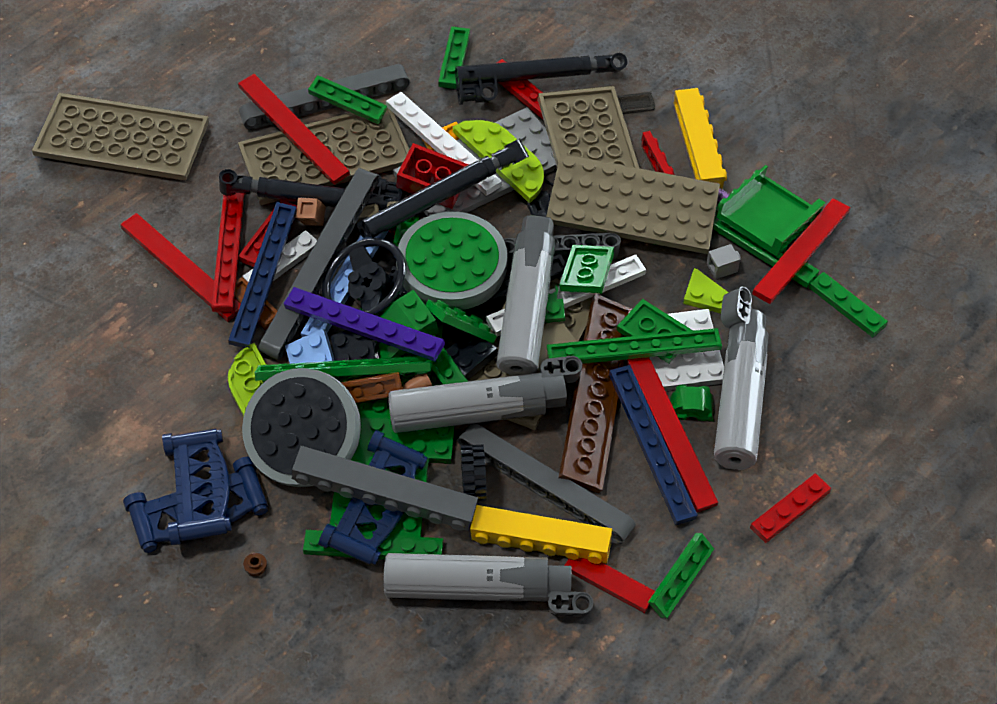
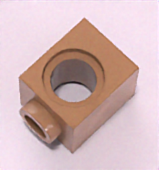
(310, 211)

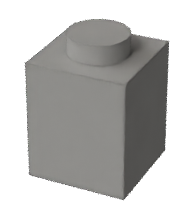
(723, 261)

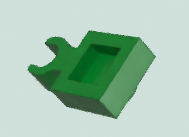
(554, 308)

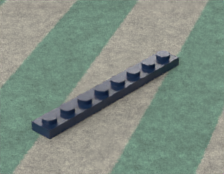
(262, 275)
(653, 445)

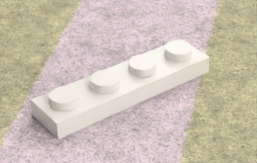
(292, 254)

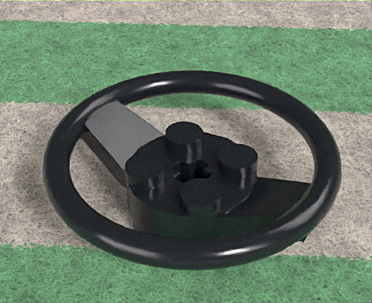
(368, 281)

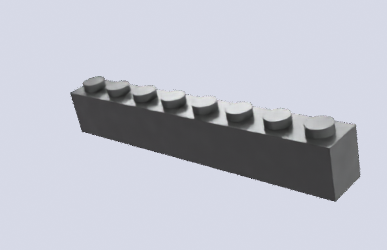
(384, 488)

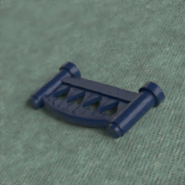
(148, 514)
(191, 523)
(346, 535)

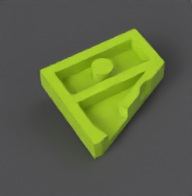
(704, 293)

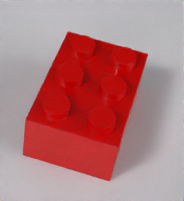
(425, 167)

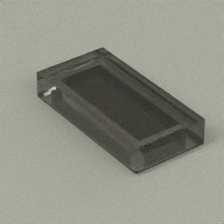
(636, 102)

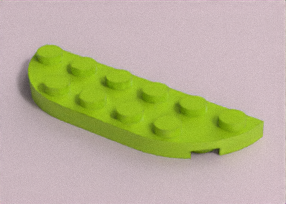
(489, 137)
(242, 376)

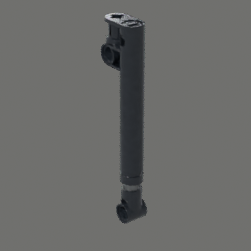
(475, 78)
(441, 190)
(290, 191)

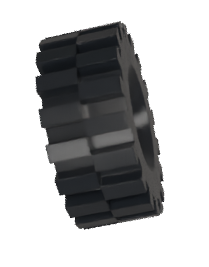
(474, 471)

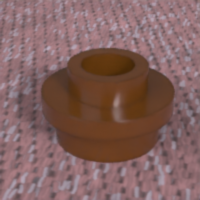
(258, 569)

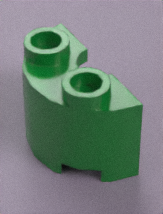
(693, 402)

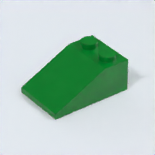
(410, 312)

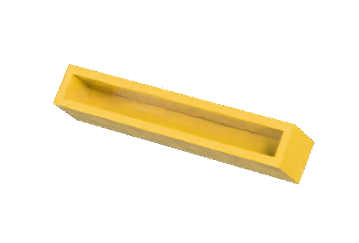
(699, 136)
(541, 534)

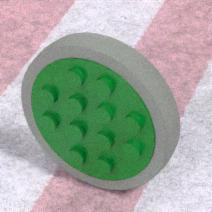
(454, 259)

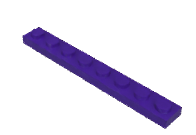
(364, 324)

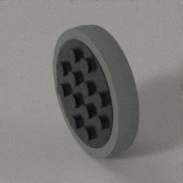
(298, 411)

